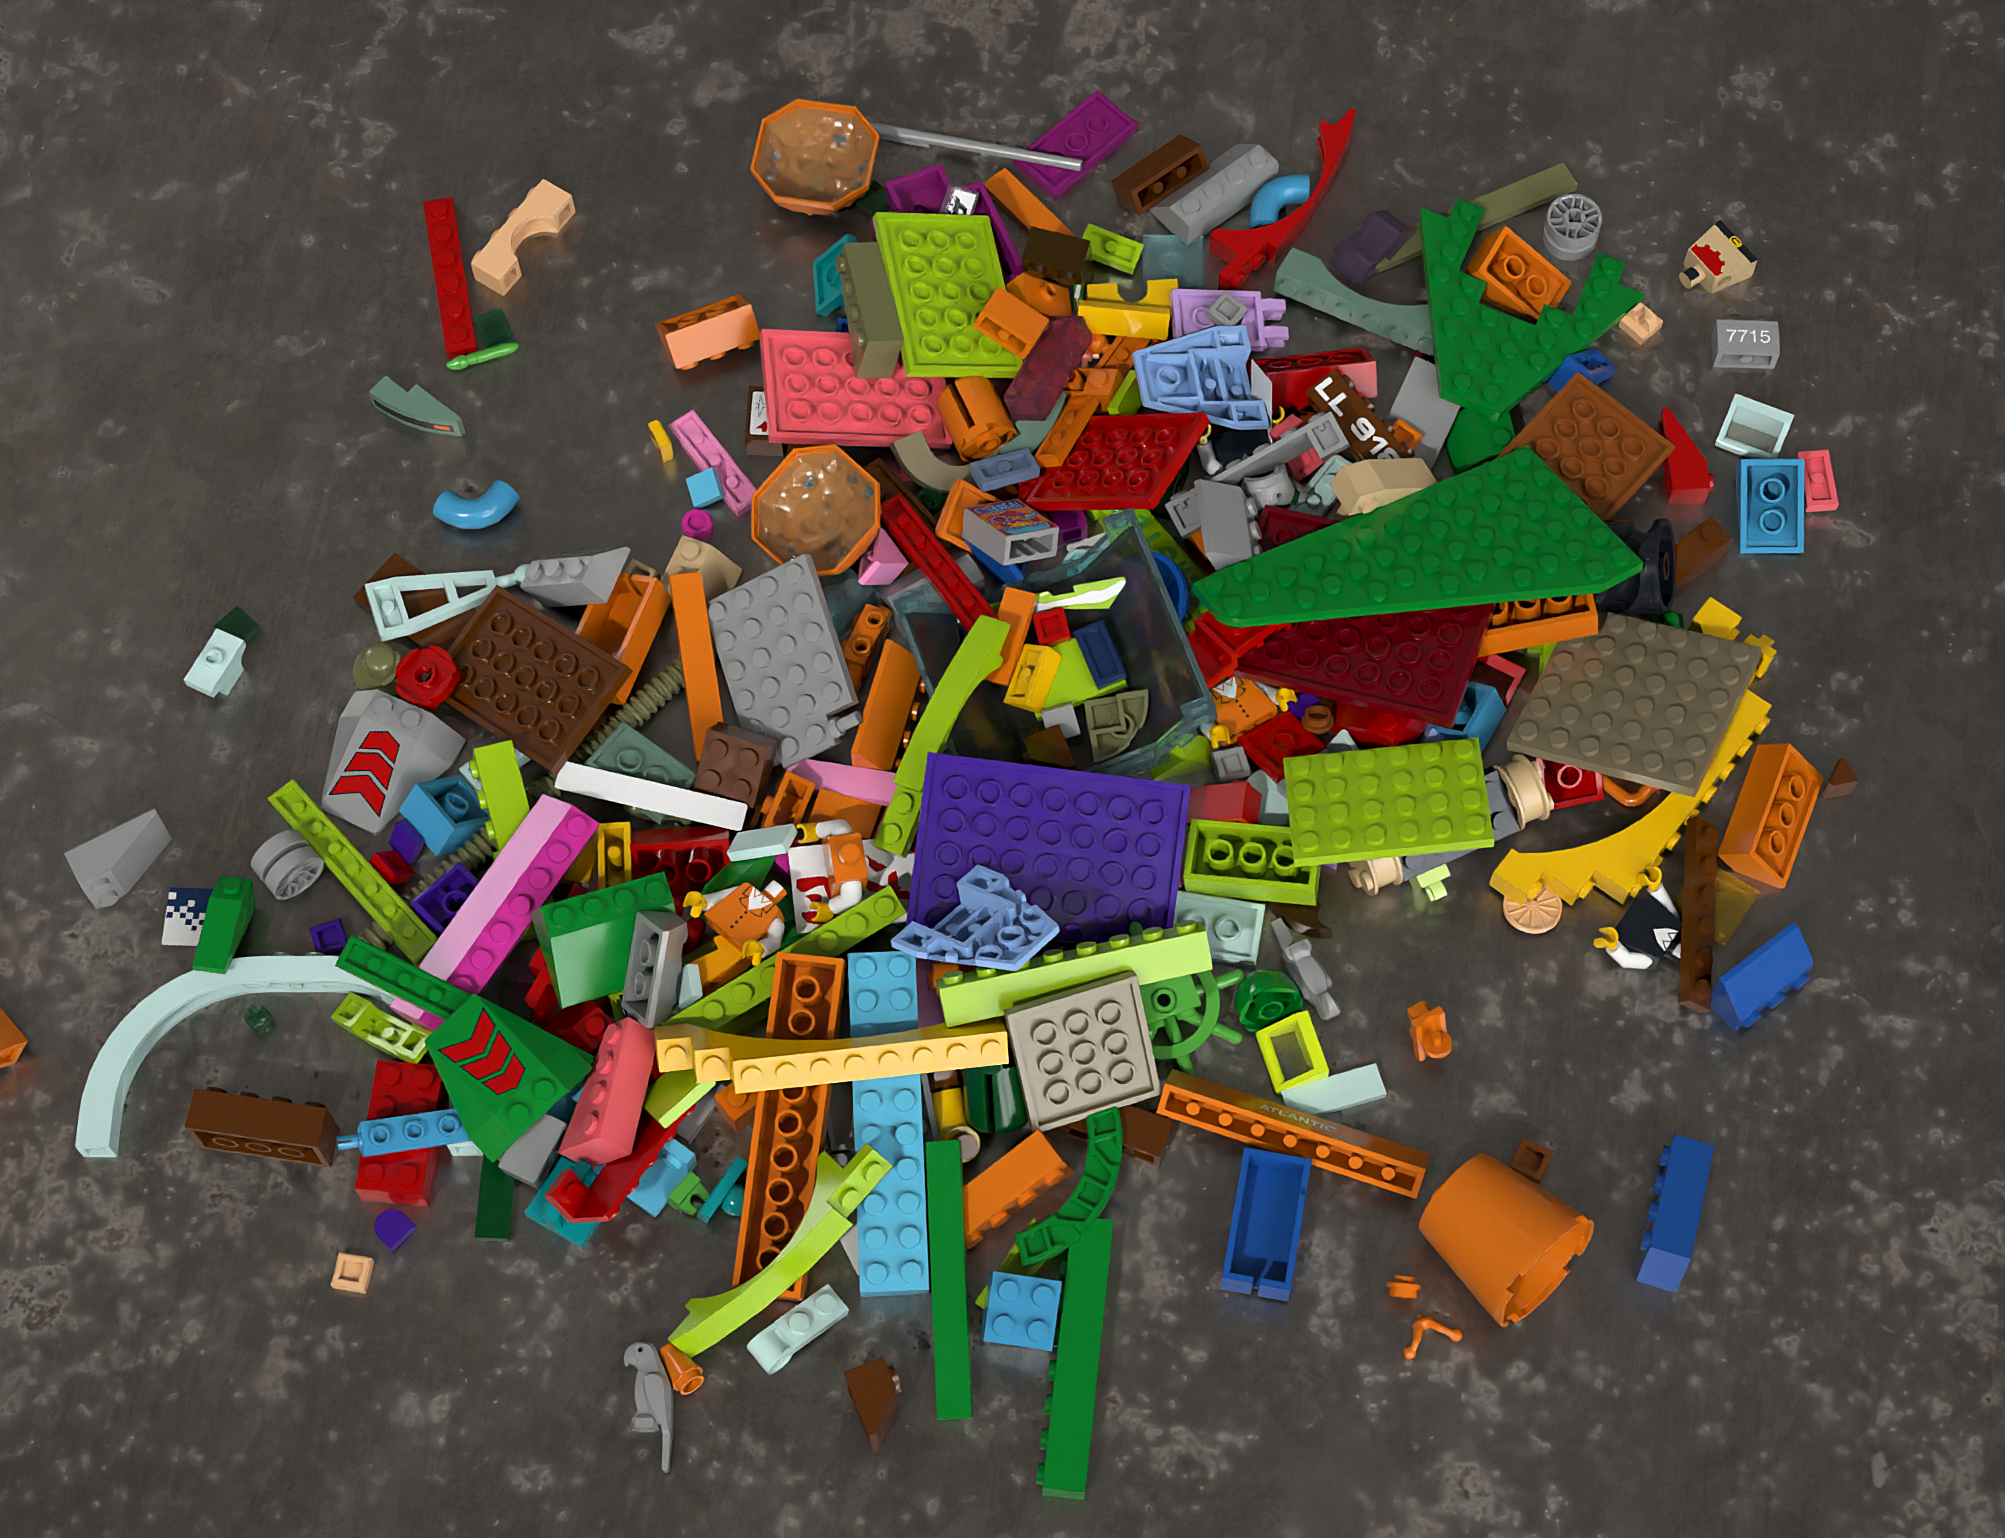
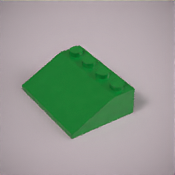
(591, 936)

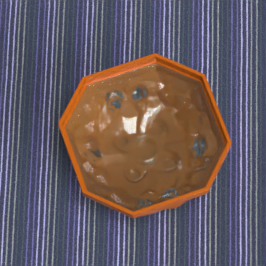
(815, 156)
(817, 507)

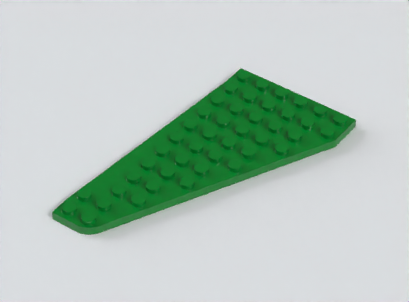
(1462, 542)

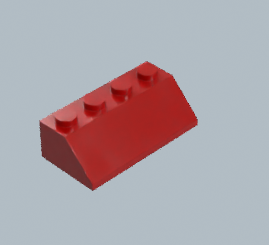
(1297, 373)

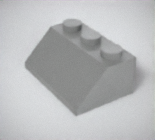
(1227, 523)
(575, 576)
(916, 581)
(654, 966)

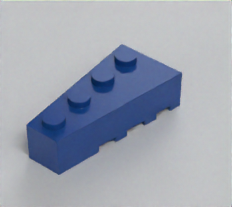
(1675, 1212)

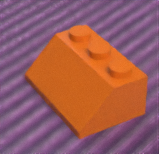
(708, 331)

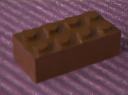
(262, 1126)

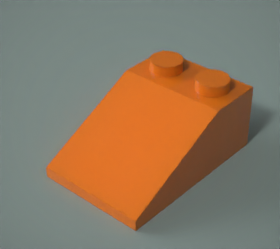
(1517, 276)

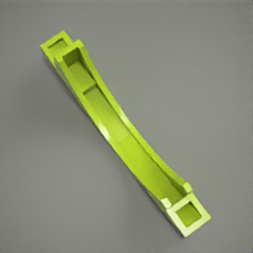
(970, 665)
(834, 1198)

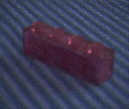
(1048, 368)

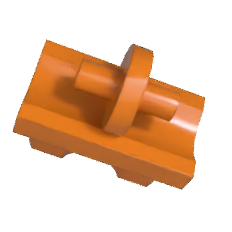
(1429, 1031)

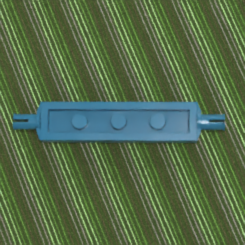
(406, 1133)

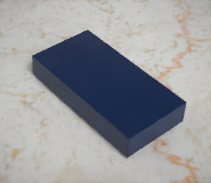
(1100, 654)

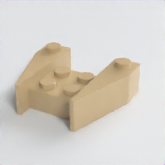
(1377, 483)

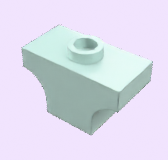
(217, 665)

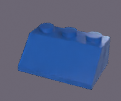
(1762, 979)

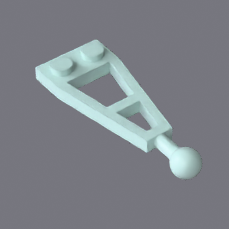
(389, 607)

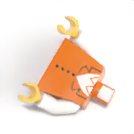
(1241, 707)
(844, 865)
(744, 917)

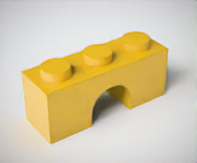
(1156, 295)

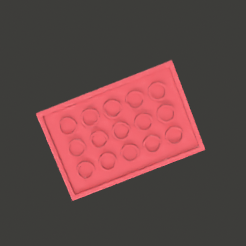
(820, 401)

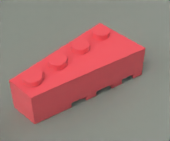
(612, 1096)

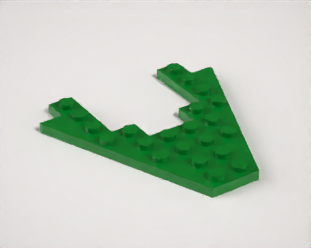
(1491, 357)

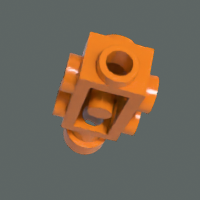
(865, 641)

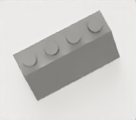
(1217, 192)

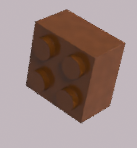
(736, 764)

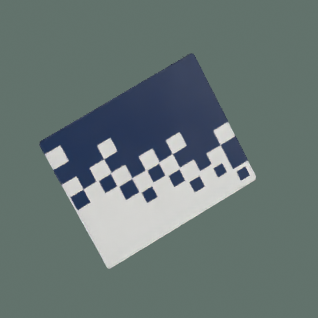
(185, 915)

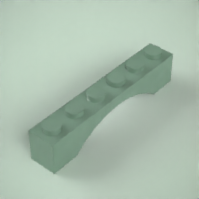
(1309, 282)

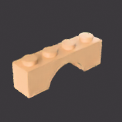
(543, 210)

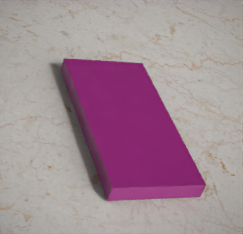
(1085, 134)

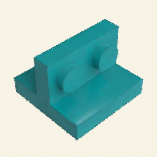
(827, 280)
(547, 1215)

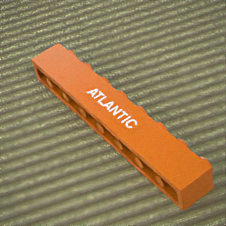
(1293, 1133)

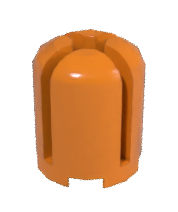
(975, 417)

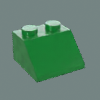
(1477, 439)

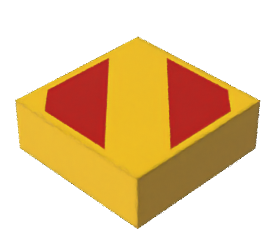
(660, 440)

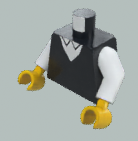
(1232, 445)
(1646, 929)

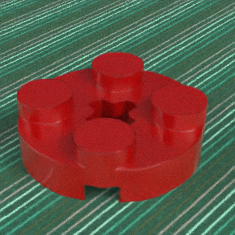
(437, 688)

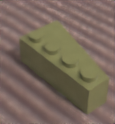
(869, 310)

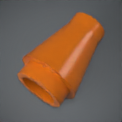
(681, 1369)

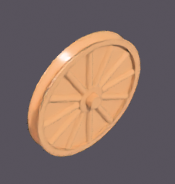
(1534, 915)

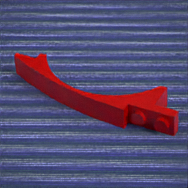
(1251, 247)

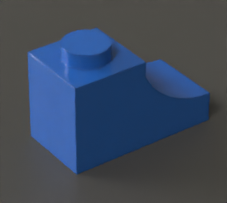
(1589, 363)

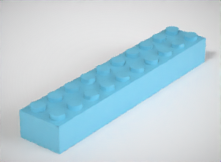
(890, 1121)

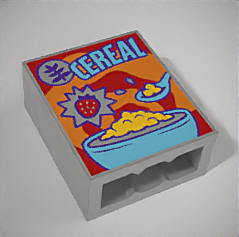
(1010, 532)

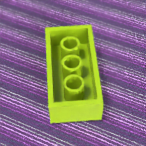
(1247, 863)

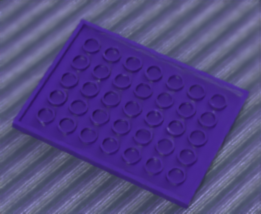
(1073, 841)

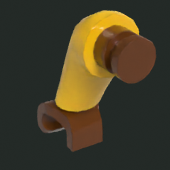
(950, 1111)

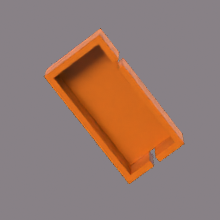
(626, 623)

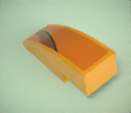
(720, 966)

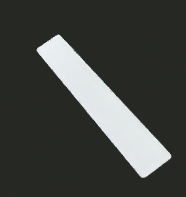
(651, 796)

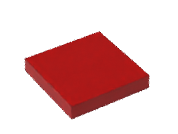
(1278, 739)

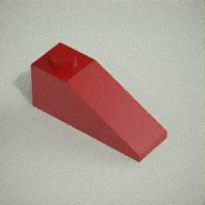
(1685, 468)

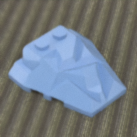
(986, 930)

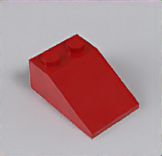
(1375, 728)

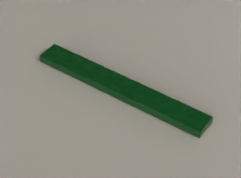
(496, 1187)

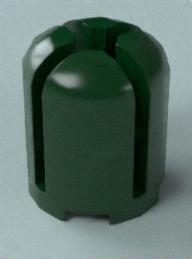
(994, 1097)

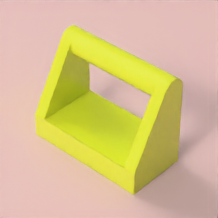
(1309, 1045)

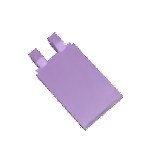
(1190, 306)

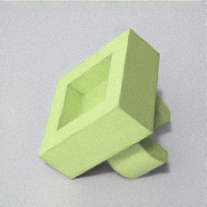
(1431, 882)

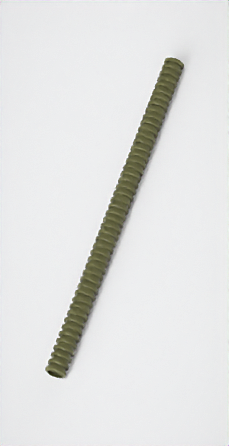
(480, 847)

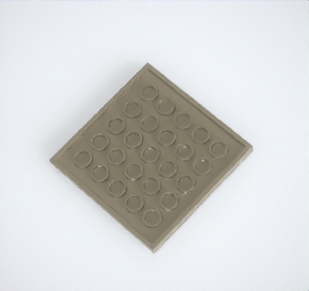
(1636, 702)

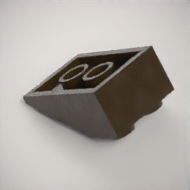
(1058, 257)

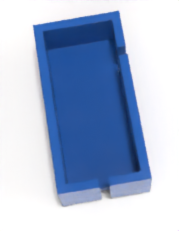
(1266, 1224)

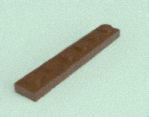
(1698, 915)

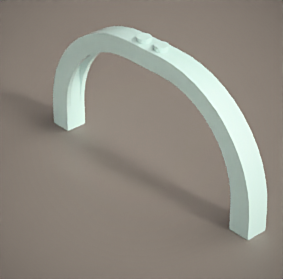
(155, 1015)

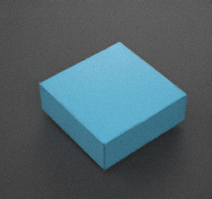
(705, 488)

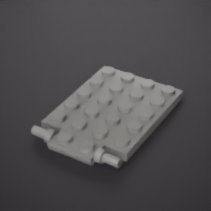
(784, 660)

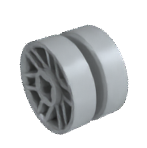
(1572, 227)
(287, 864)

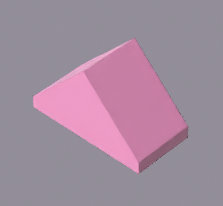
(881, 561)

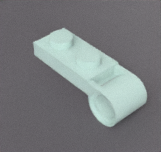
(797, 1328)

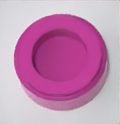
(697, 524)

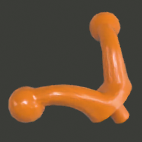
(1424, 1323)

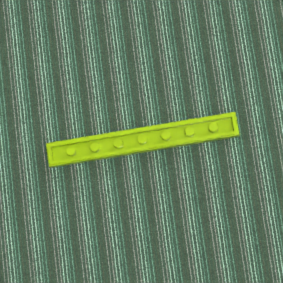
(354, 872)

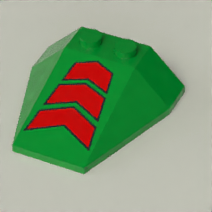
(501, 1072)

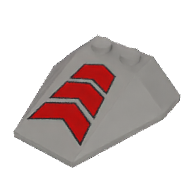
(381, 755)

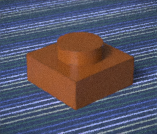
(1531, 1160)

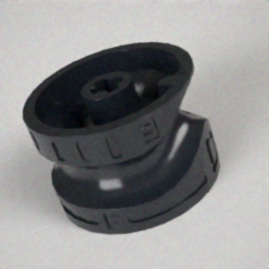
(1652, 588)

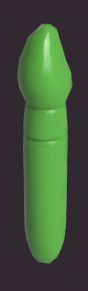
(462, 361)

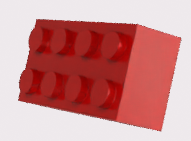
(404, 1175)

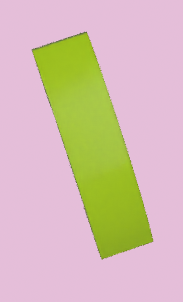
(381, 1029)

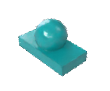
(726, 1193)

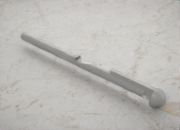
(926, 139)

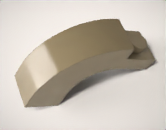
(924, 468)

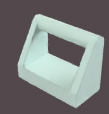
(1758, 417)

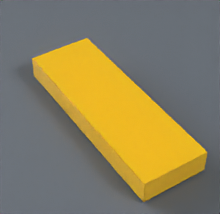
(1125, 319)

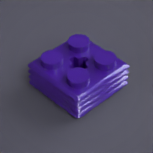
(435, 902)

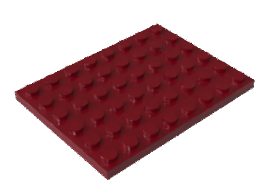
(1383, 662)

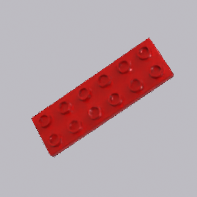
(618, 1177)

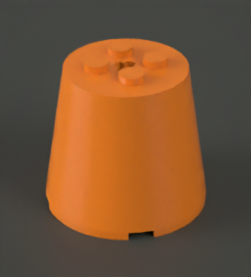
(1503, 1236)

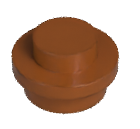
(1317, 719)

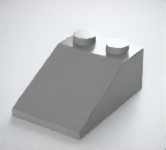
(117, 859)

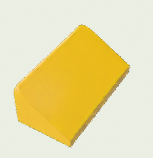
(1033, 677)

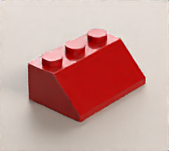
(684, 853)

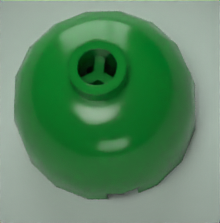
(1266, 999)

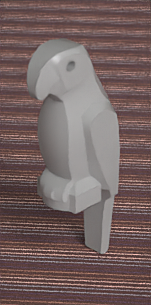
(1306, 971)
(652, 1396)

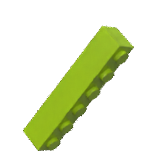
(502, 797)

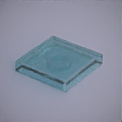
(1173, 259)

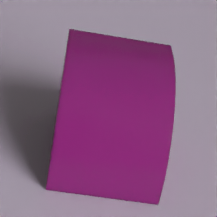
(1071, 525)

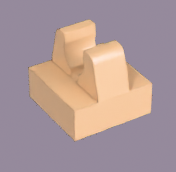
(1640, 323)

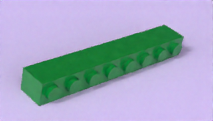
(1076, 1364)

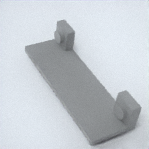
(1321, 433)

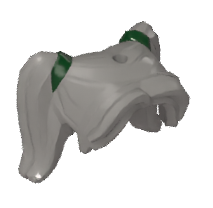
(1273, 490)

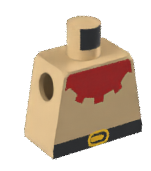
(1717, 260)

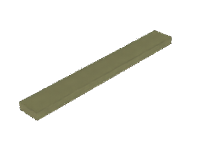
(1499, 206)

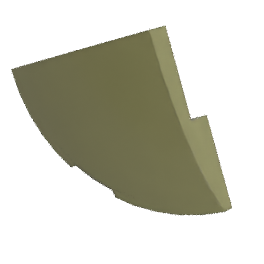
(1115, 722)

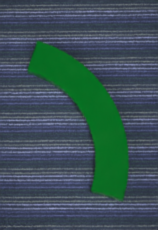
(1087, 1198)

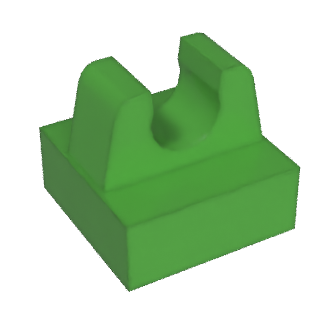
(687, 1188)

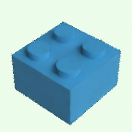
(1020, 1310)

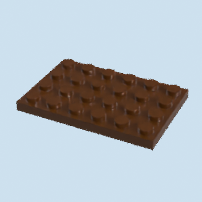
(531, 679)

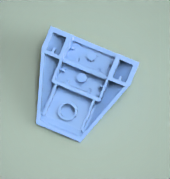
(1202, 375)

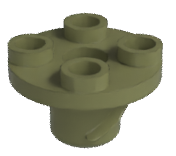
(377, 665)

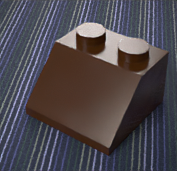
(874, 1396)

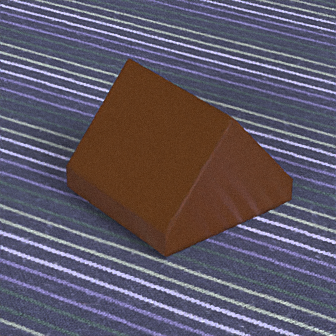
(1841, 780)

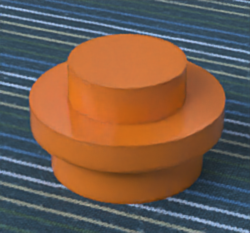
(1403, 1287)

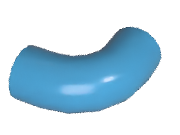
(1276, 195)
(477, 512)

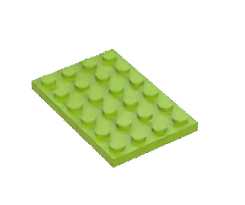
(940, 281)
(1387, 802)

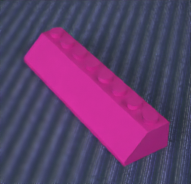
(502, 902)

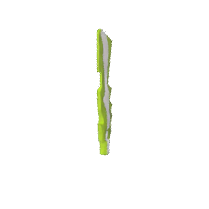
(1086, 596)

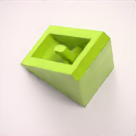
(1185, 760)

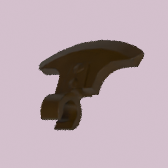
(1301, 918)

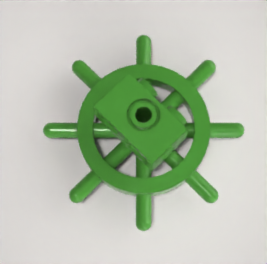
(1179, 998)

